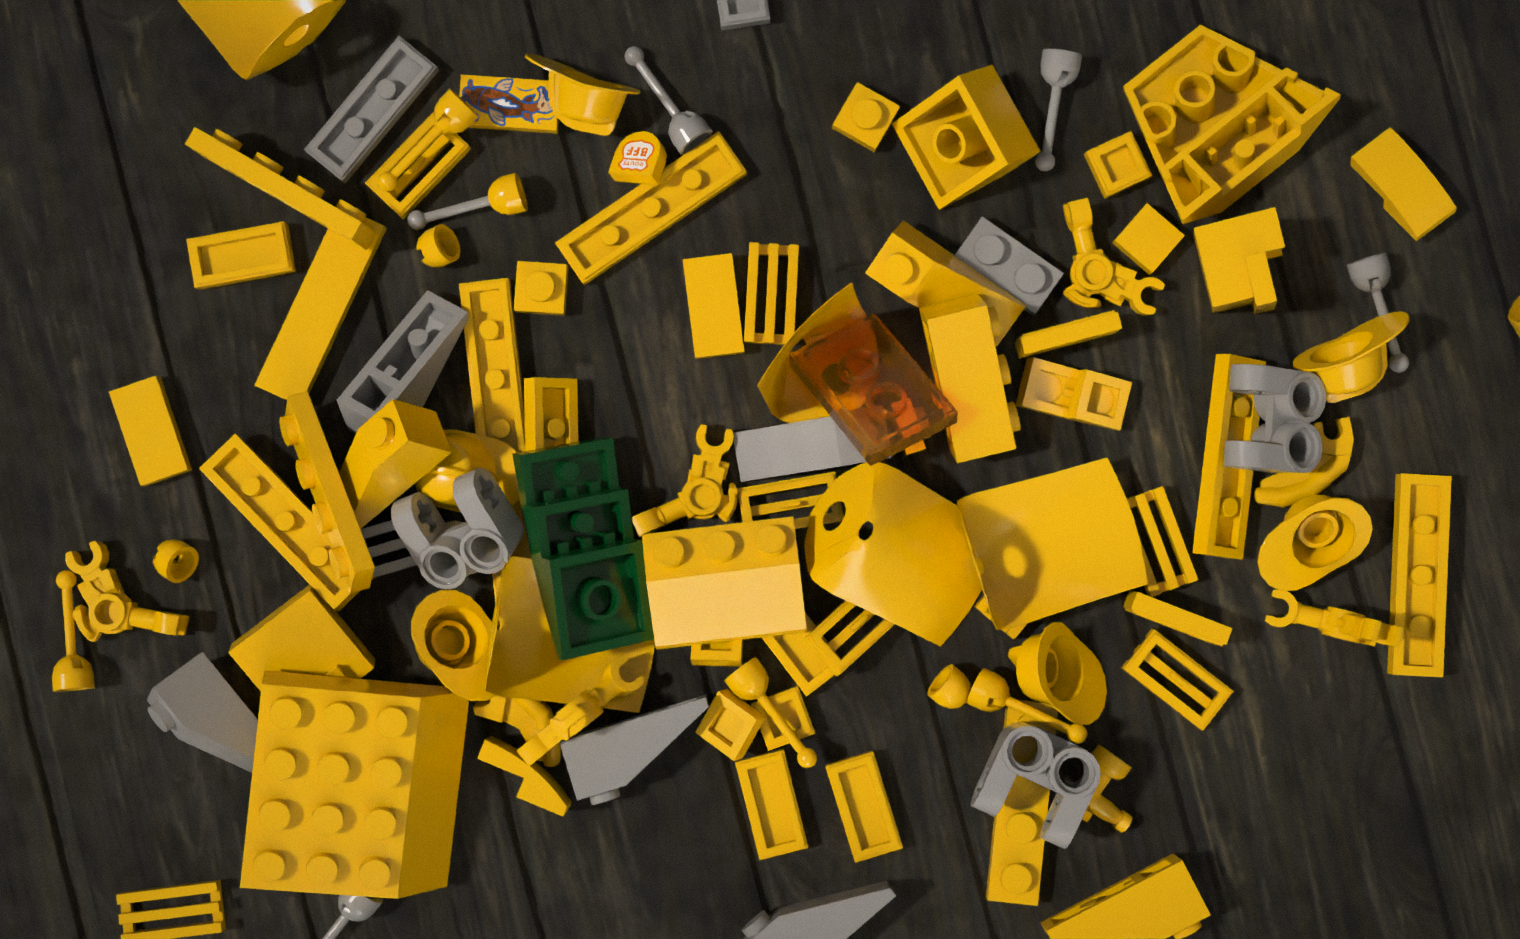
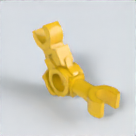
(1096, 273)
(701, 495)
(109, 606)
(1336, 623)
(580, 711)

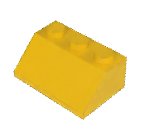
(724, 583)

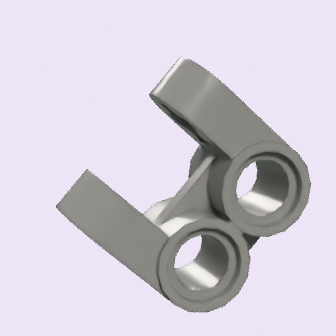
(1287, 405)
(456, 548)
(1070, 800)

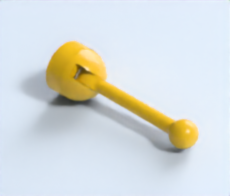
(450, 116)
(72, 670)
(751, 683)
(992, 693)

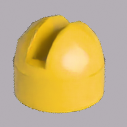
(439, 246)
(175, 570)
(950, 688)

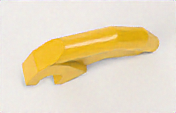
(1288, 488)
(525, 715)

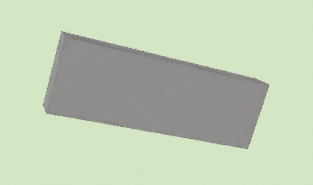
(372, 109)

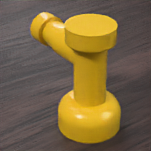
(1110, 768)

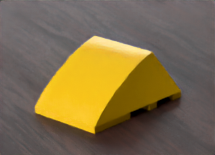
(1221, 119)

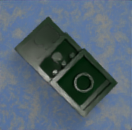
(583, 547)

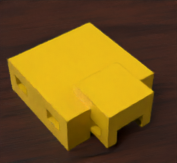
(302, 639)

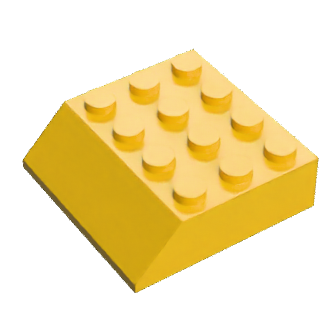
(353, 786)

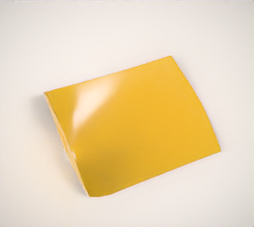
(261, 32)
(780, 385)
(1053, 543)
(912, 565)
(524, 656)

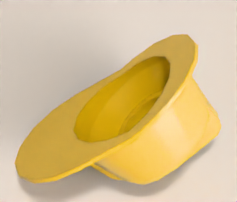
(581, 99)
(1355, 359)
(469, 453)
(1313, 541)
(453, 642)
(1061, 673)

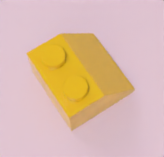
(965, 136)

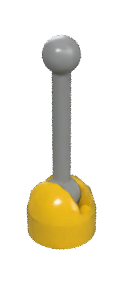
(504, 196)

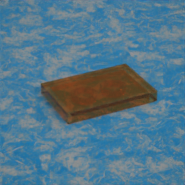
(873, 389)

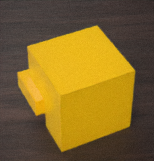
(1235, 260)

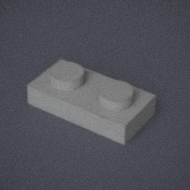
(1009, 264)

